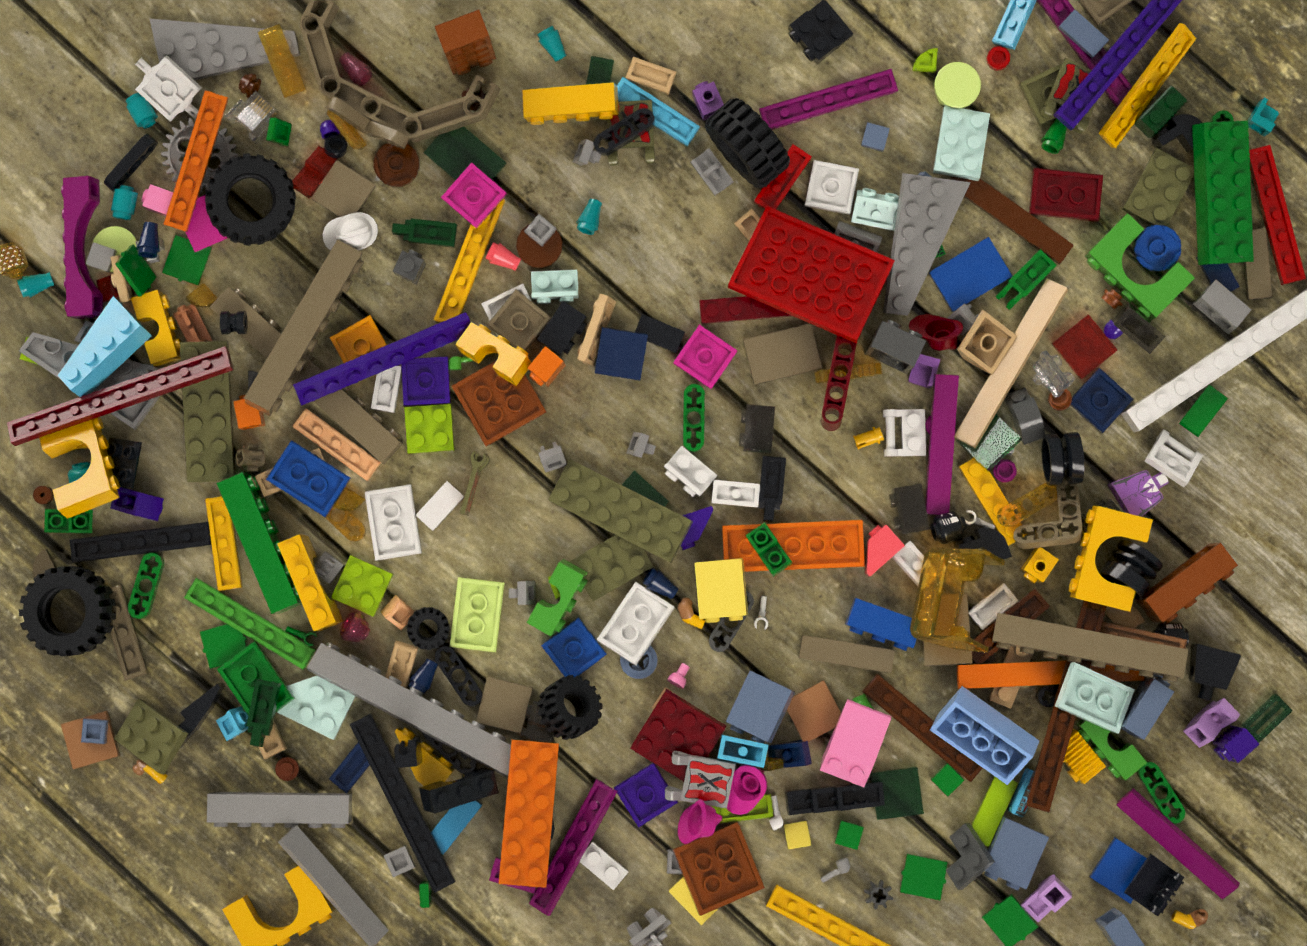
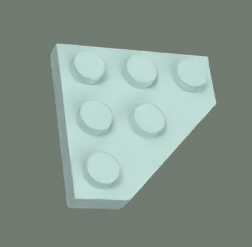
(318, 705)

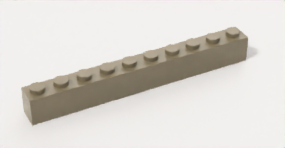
(339, 405)

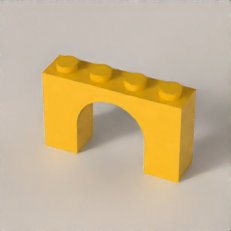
(98, 483)
(1102, 525)
(299, 557)
(255, 932)

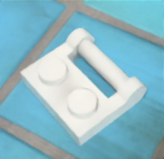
(912, 432)
(1170, 462)

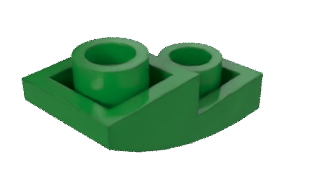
(1203, 411)
(58, 523)
(768, 549)

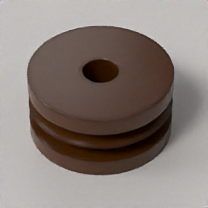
(38, 495)

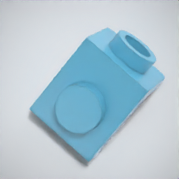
(233, 723)

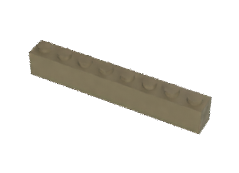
(303, 328)
(1090, 646)

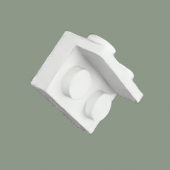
(690, 472)

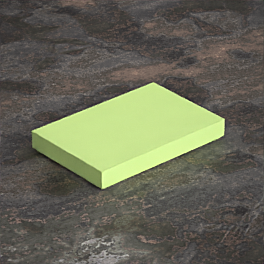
(477, 614)

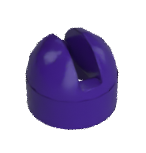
(327, 128)
(1111, 330)

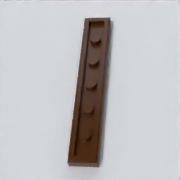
(1017, 219)
(919, 725)

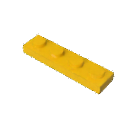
(989, 496)

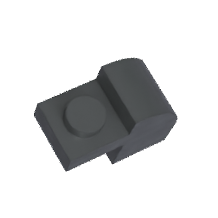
(1026, 415)

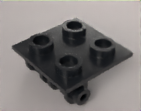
(125, 459)
(1154, 885)

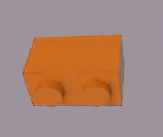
(545, 367)

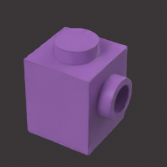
(707, 99)

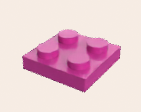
(473, 195)
(705, 357)

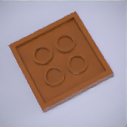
(496, 404)
(718, 869)

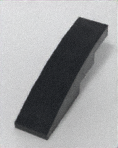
(199, 710)
(834, 798)

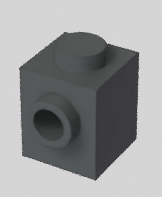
(409, 266)

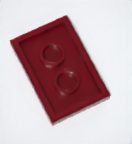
(1066, 194)

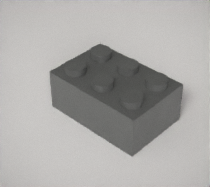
(895, 346)

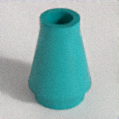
(552, 43)
(589, 218)
(34, 284)

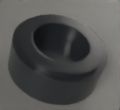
(335, 146)

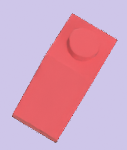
(880, 548)

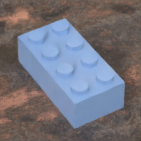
(984, 735)

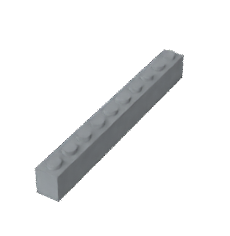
(411, 707)

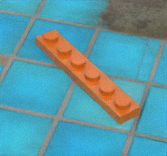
(196, 161)

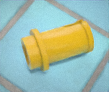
(868, 438)

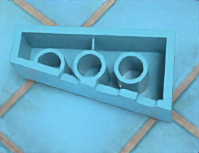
(103, 348)

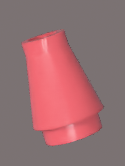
(502, 257)

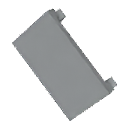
(1222, 307)

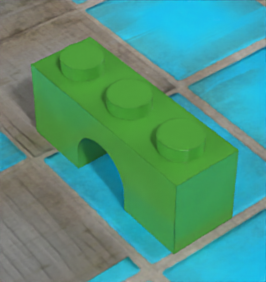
(568, 580)
(1122, 762)

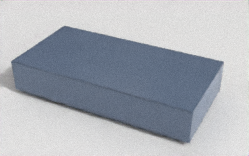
(1083, 33)

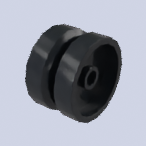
(1062, 458)

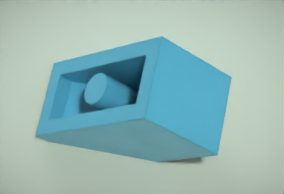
(742, 751)

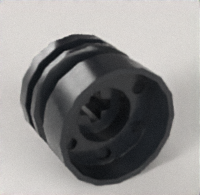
(1133, 565)

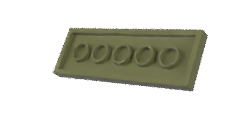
(208, 421)
(620, 511)

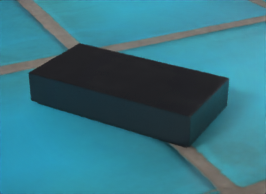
(660, 333)

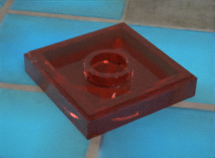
(1084, 347)

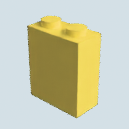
(721, 589)

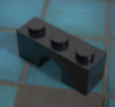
(447, 795)

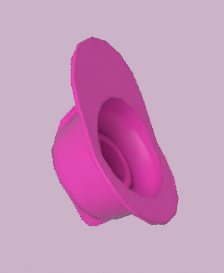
(746, 789)
(697, 822)

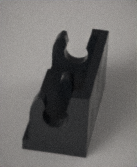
(409, 755)

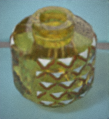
(12, 260)

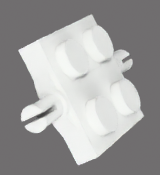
(168, 88)

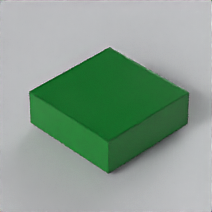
(279, 131)
(947, 779)
(849, 834)
(425, 894)

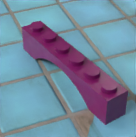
(80, 200)

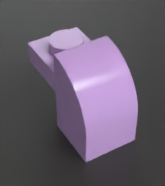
(1210, 721)
(1048, 896)

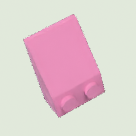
(855, 743)

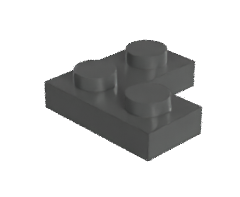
(973, 858)

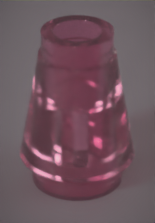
(356, 69)

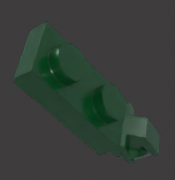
(427, 232)
(262, 710)

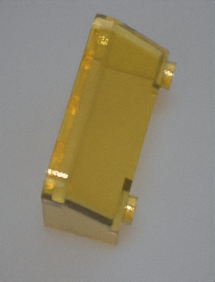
(941, 594)

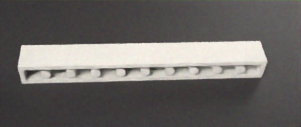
(1217, 363)

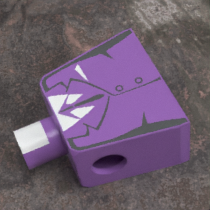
(1138, 492)

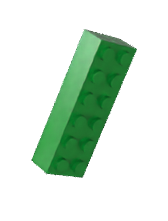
(1223, 192)
(259, 540)

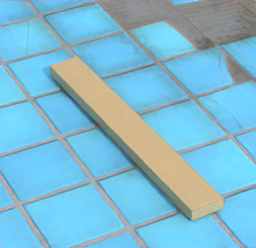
(1006, 373)

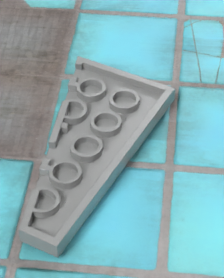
(212, 48)
(921, 224)
(54, 354)

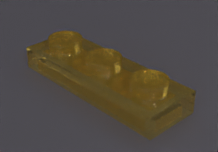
(282, 60)

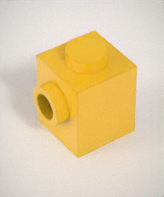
(1038, 565)

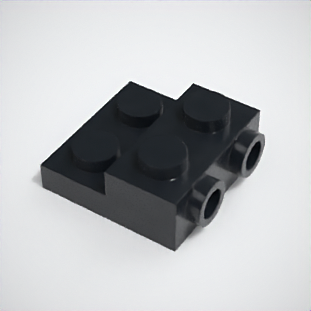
(819, 32)

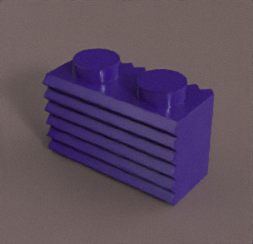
(1235, 744)

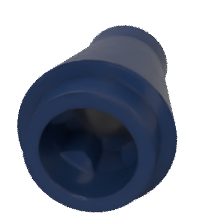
(148, 242)
(659, 583)
(424, 676)

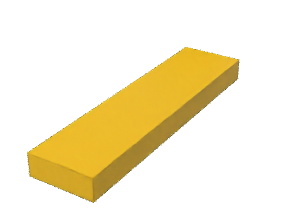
(223, 545)

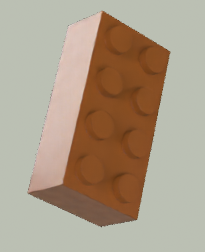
(466, 42)
(1187, 582)

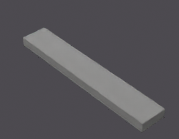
(333, 886)

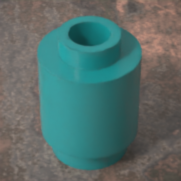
(141, 111)
(124, 202)

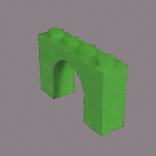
(1107, 258)

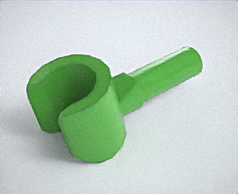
(455, 362)

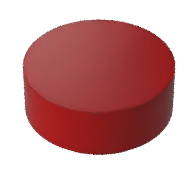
(998, 58)

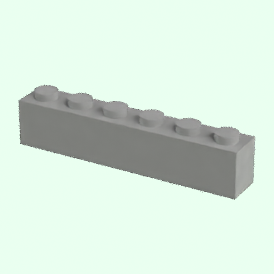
(274, 808)

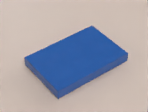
(970, 274)
(308, 478)

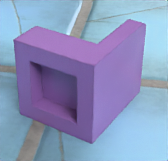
(924, 371)

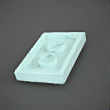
(961, 143)
(1094, 697)

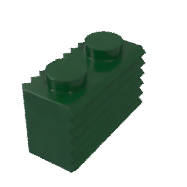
(1160, 112)

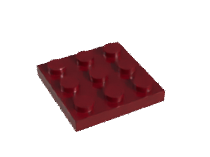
(676, 727)

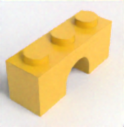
(478, 342)
(164, 346)

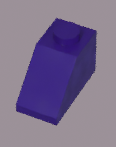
(138, 504)
(699, 520)

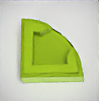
(926, 61)

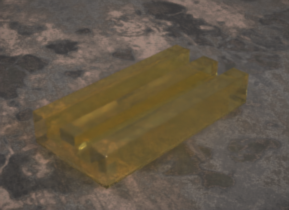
(347, 131)

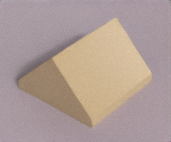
(986, 343)

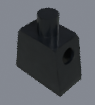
(1211, 669)

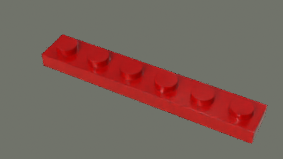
(1276, 215)

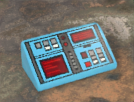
(1019, 799)

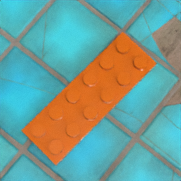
(805, 543)
(528, 813)

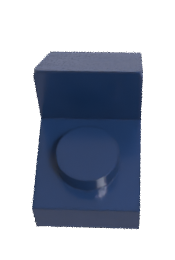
(792, 753)

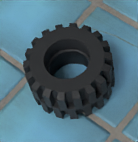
(583, 699)

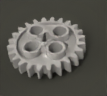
(184, 134)

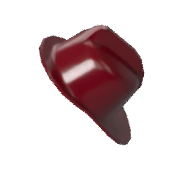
(937, 330)

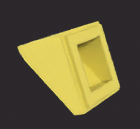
(797, 835)

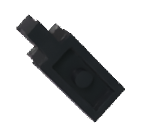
(771, 485)

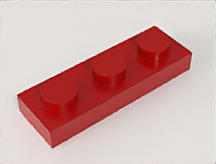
(776, 191)

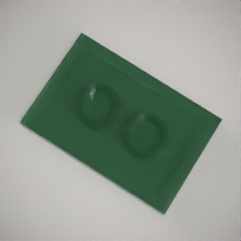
(456, 151)

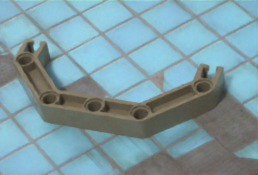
(430, 121)

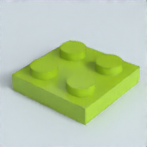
(429, 428)
(362, 586)

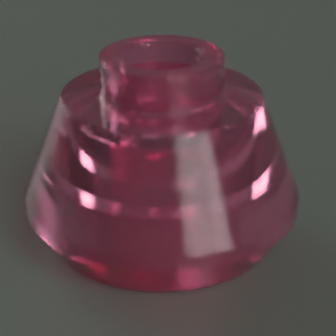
(354, 627)

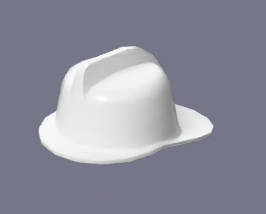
(354, 229)

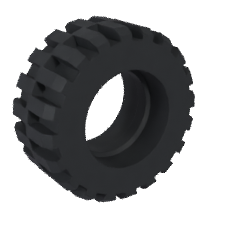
(747, 143)
(257, 168)
(38, 617)

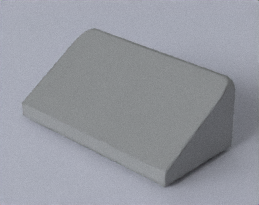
(858, 236)

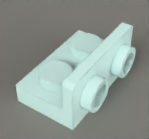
(875, 209)
(554, 285)

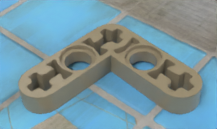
(365, 125)
(1065, 524)

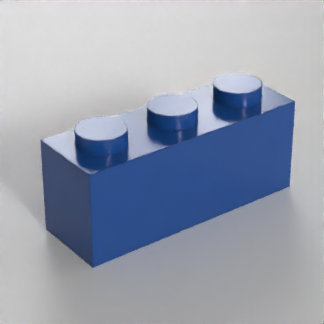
(880, 623)

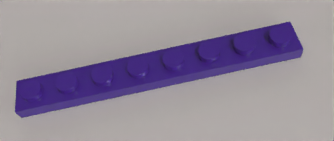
(1114, 61)
(381, 359)

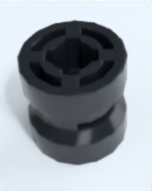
(233, 322)

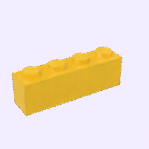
(570, 103)

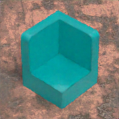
(1262, 118)

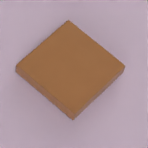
(814, 711)
(83, 753)

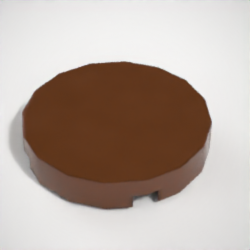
(396, 165)
(538, 256)

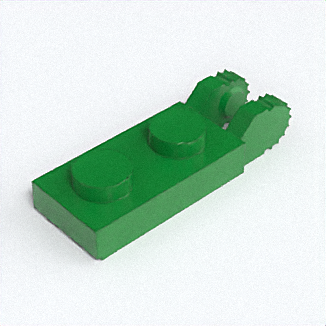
(1028, 277)

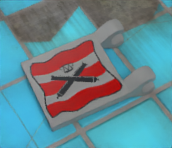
(704, 780)

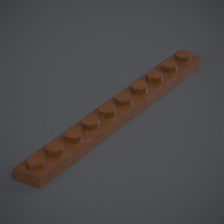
(1059, 726)

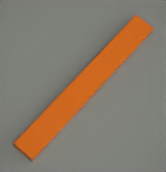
(1027, 674)

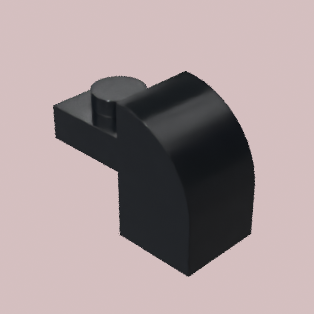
(1181, 129)
(989, 540)

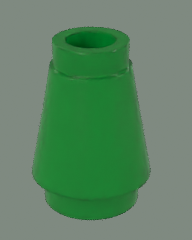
(1054, 138)

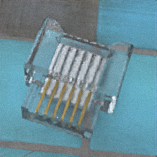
(253, 116)

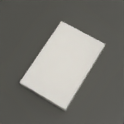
(393, 522)
(635, 623)

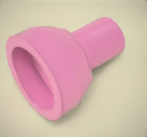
(677, 678)

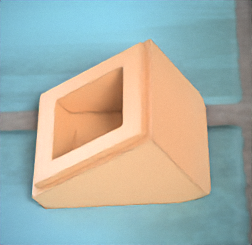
(397, 612)

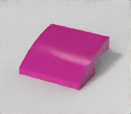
(201, 231)

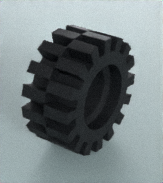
(442, 628)

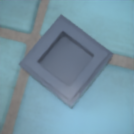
(875, 137)
(94, 731)

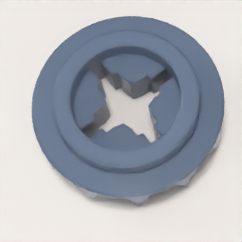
(637, 672)

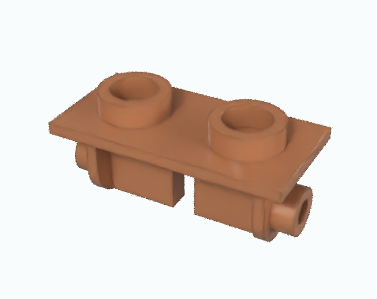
(191, 324)

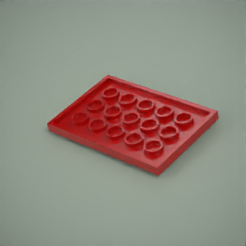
(811, 274)

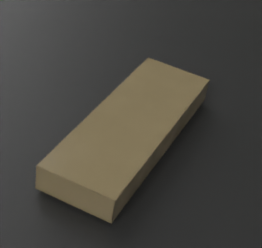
(1258, 272)

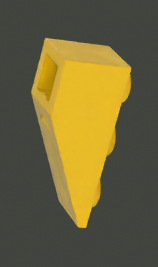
(432, 768)

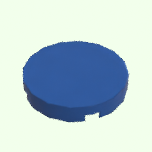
(1157, 247)

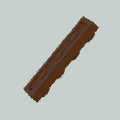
(1028, 607)

